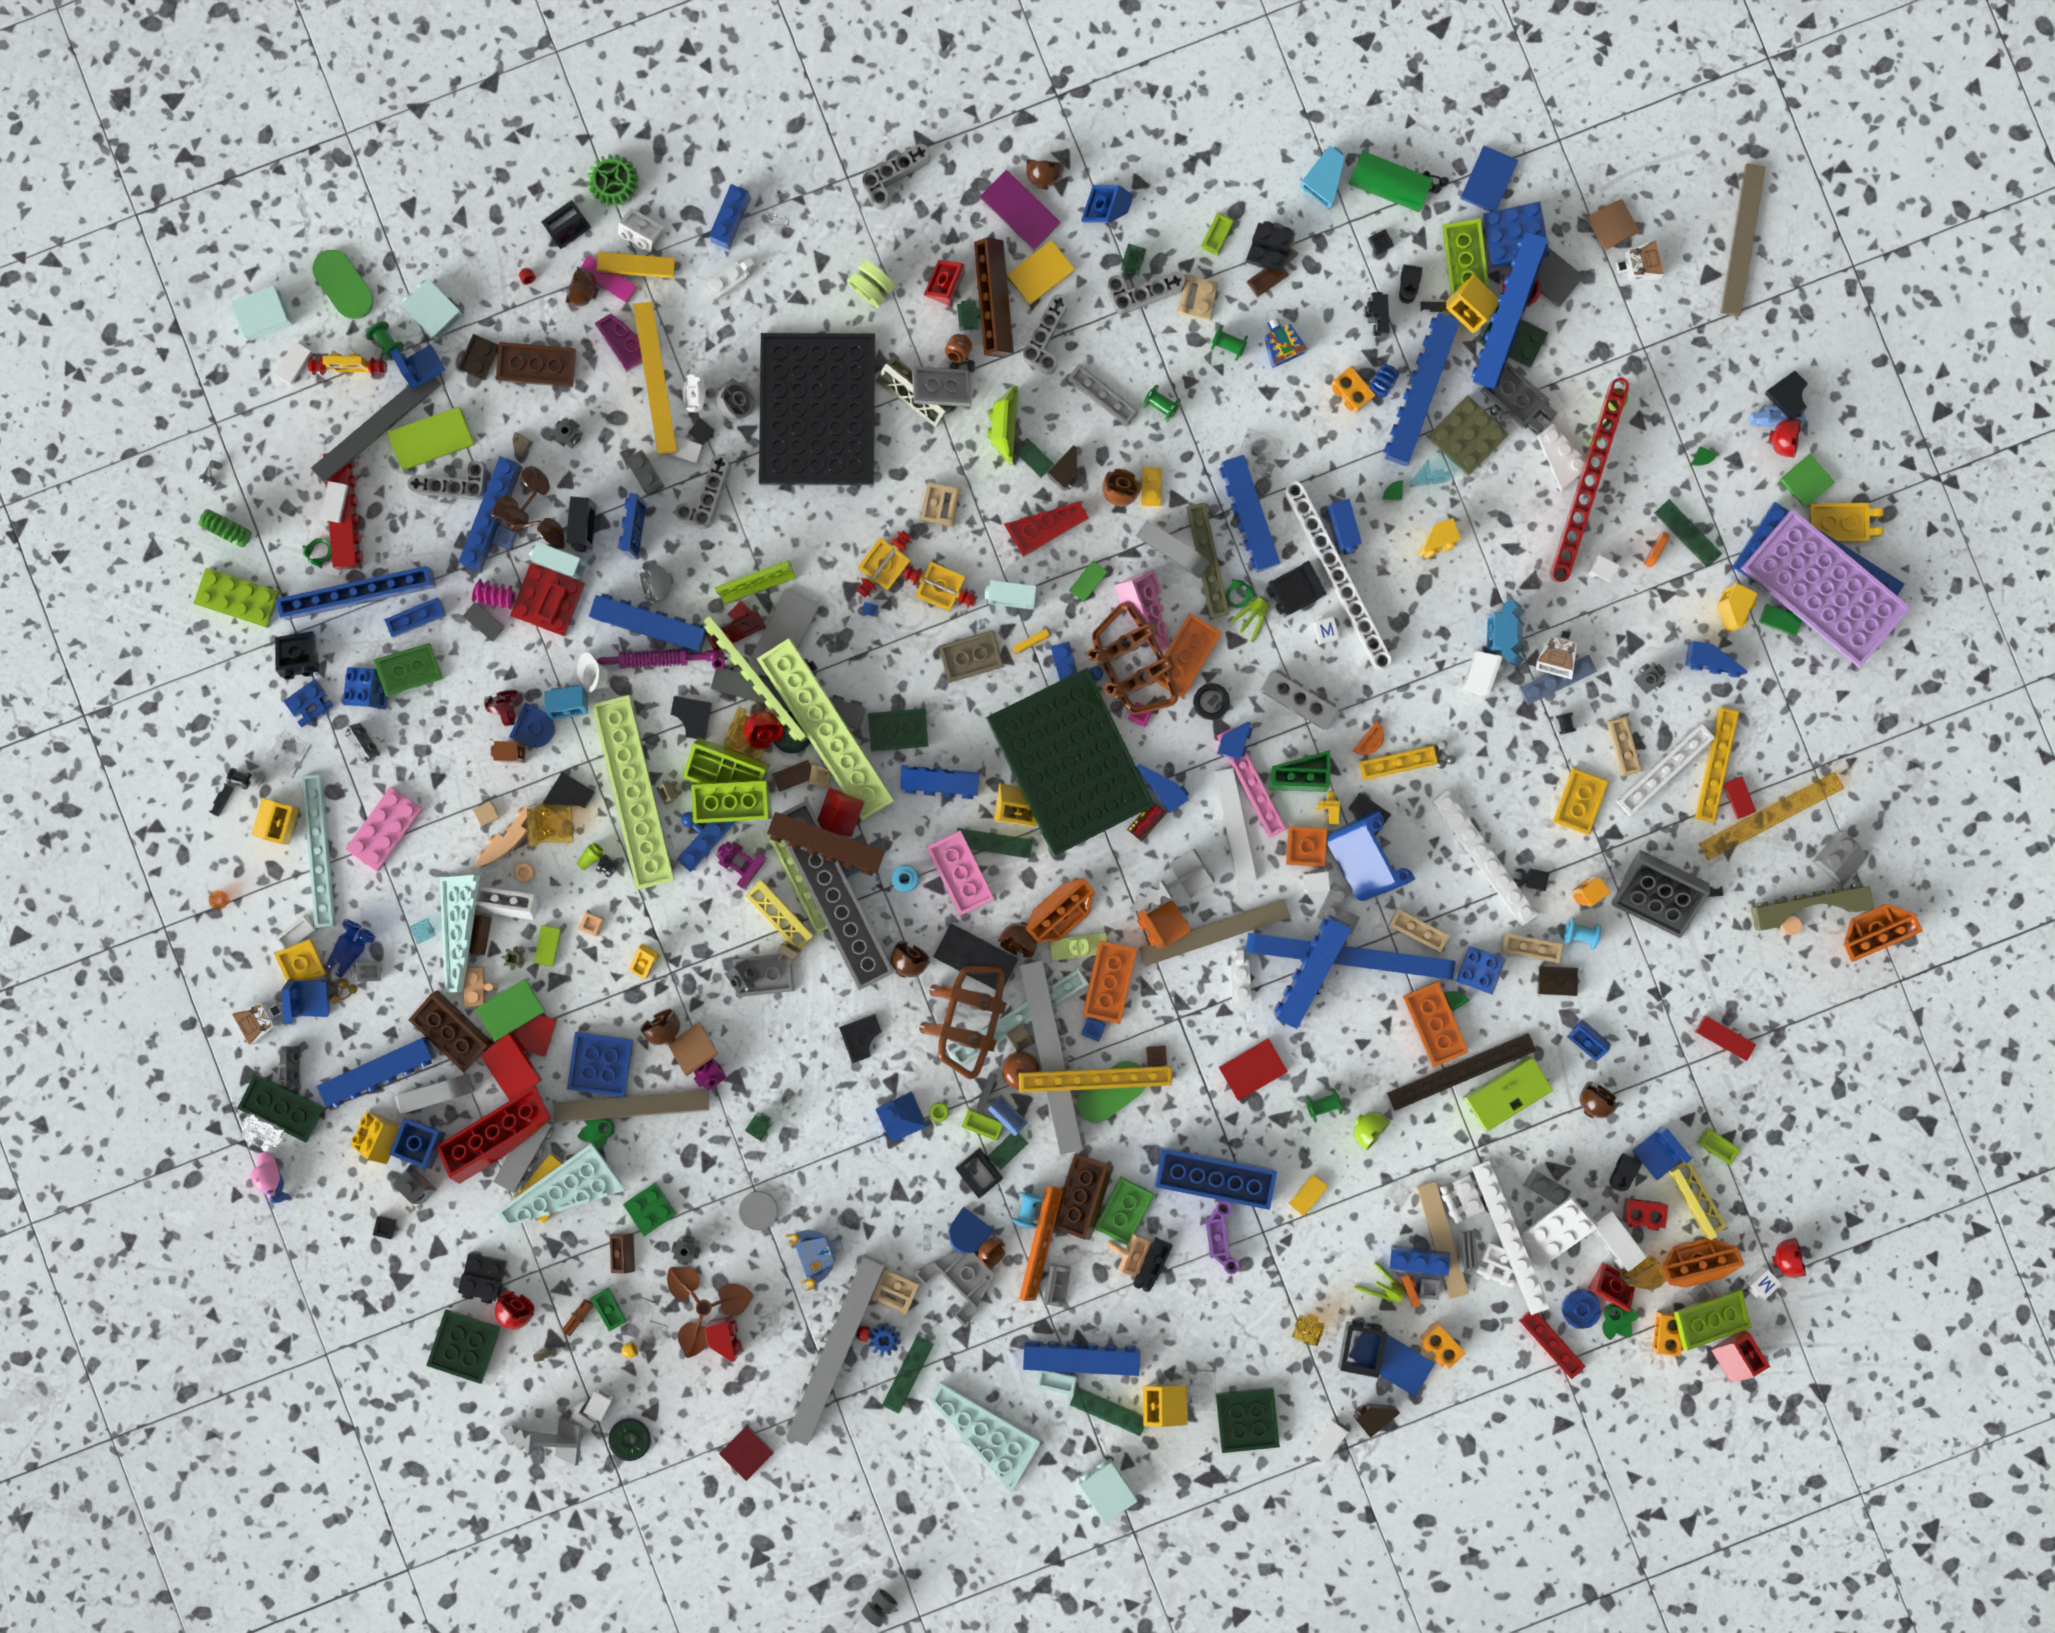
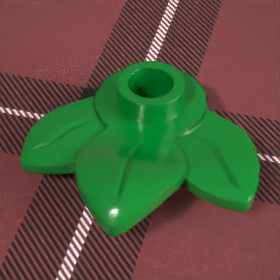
(594, 1132)
(1619, 1323)

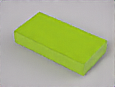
(1217, 234)
(547, 945)
(982, 1124)
(1718, 1146)

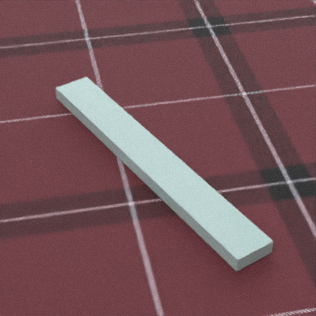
(318, 851)
(1021, 1015)

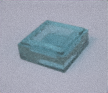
(422, 931)

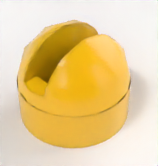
(629, 1350)

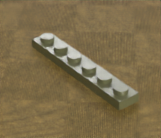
(1205, 546)

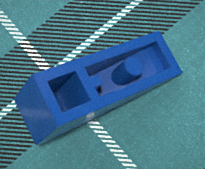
(1167, 791)

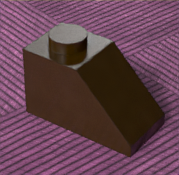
(1065, 470)
(1375, 1416)

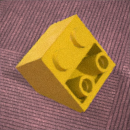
(1472, 303)
(1442, 537)
(1735, 606)
(1012, 807)
(275, 821)
(375, 1137)
(1165, 1405)

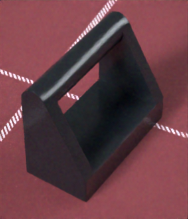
(570, 228)
(971, 1181)

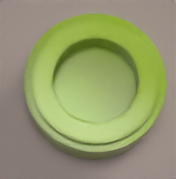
(939, 1112)

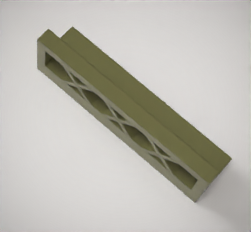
(904, 375)

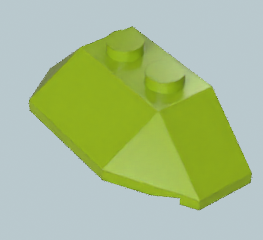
(1003, 424)

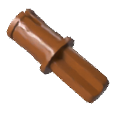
(577, 1317)

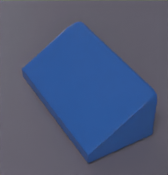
(1589, 1040)

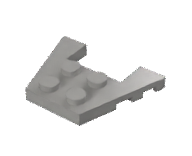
(966, 1275)

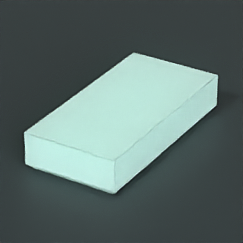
(1056, 1382)

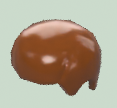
(991, 1252)

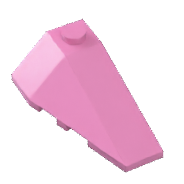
(1142, 594)

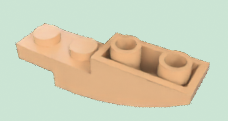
(502, 845)

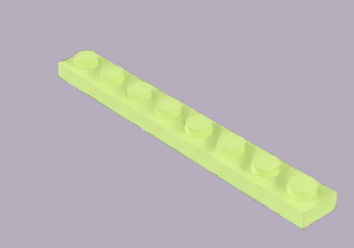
(749, 673)

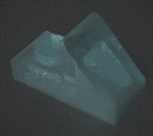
(1425, 477)

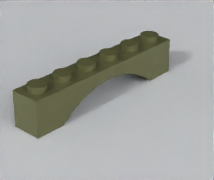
(1773, 915)

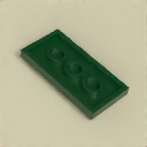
(281, 1107)

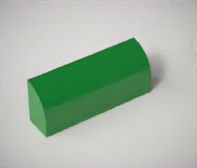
(1390, 181)

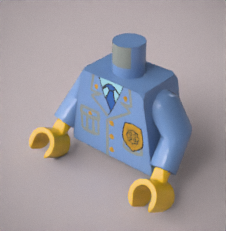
(815, 1254)

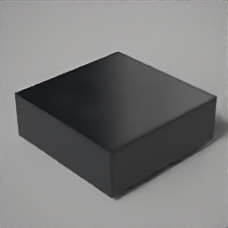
(1380, 242)
(701, 431)
(384, 1227)

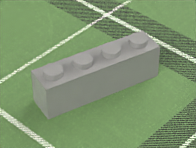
(521, 1159)

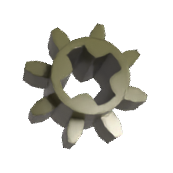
(519, 959)

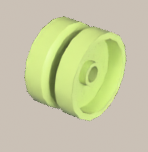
(871, 283)

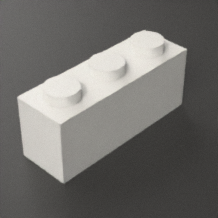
(506, 903)
(1618, 1241)

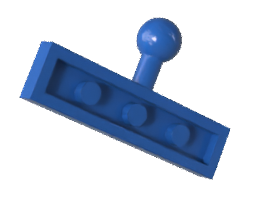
(1066, 664)
(703, 842)

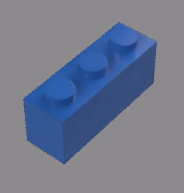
(730, 216)
(1420, 1260)

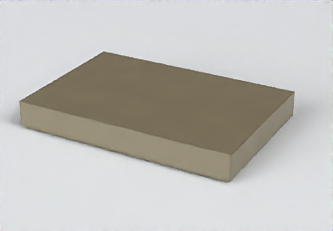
(971, 656)

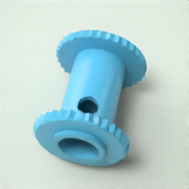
(904, 887)
(1582, 933)
(1027, 1209)

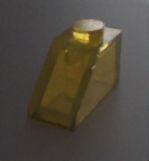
(1645, 1275)

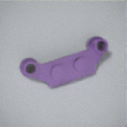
(1218, 1237)

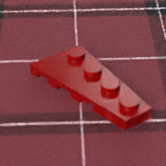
(1040, 529)

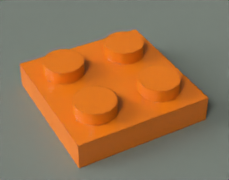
(1306, 846)

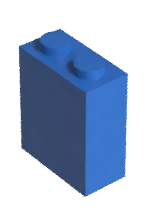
(1344, 527)

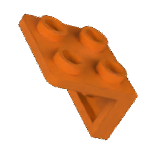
(1163, 925)

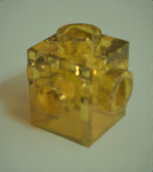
(1308, 1329)

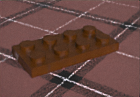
(536, 364)

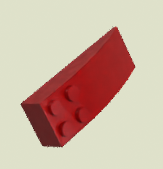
(493, 1136)

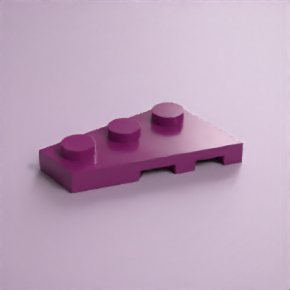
(621, 341)

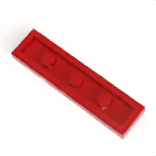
(1552, 1344)

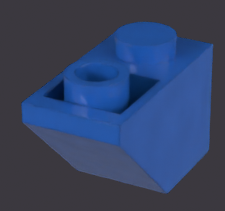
(1233, 742)

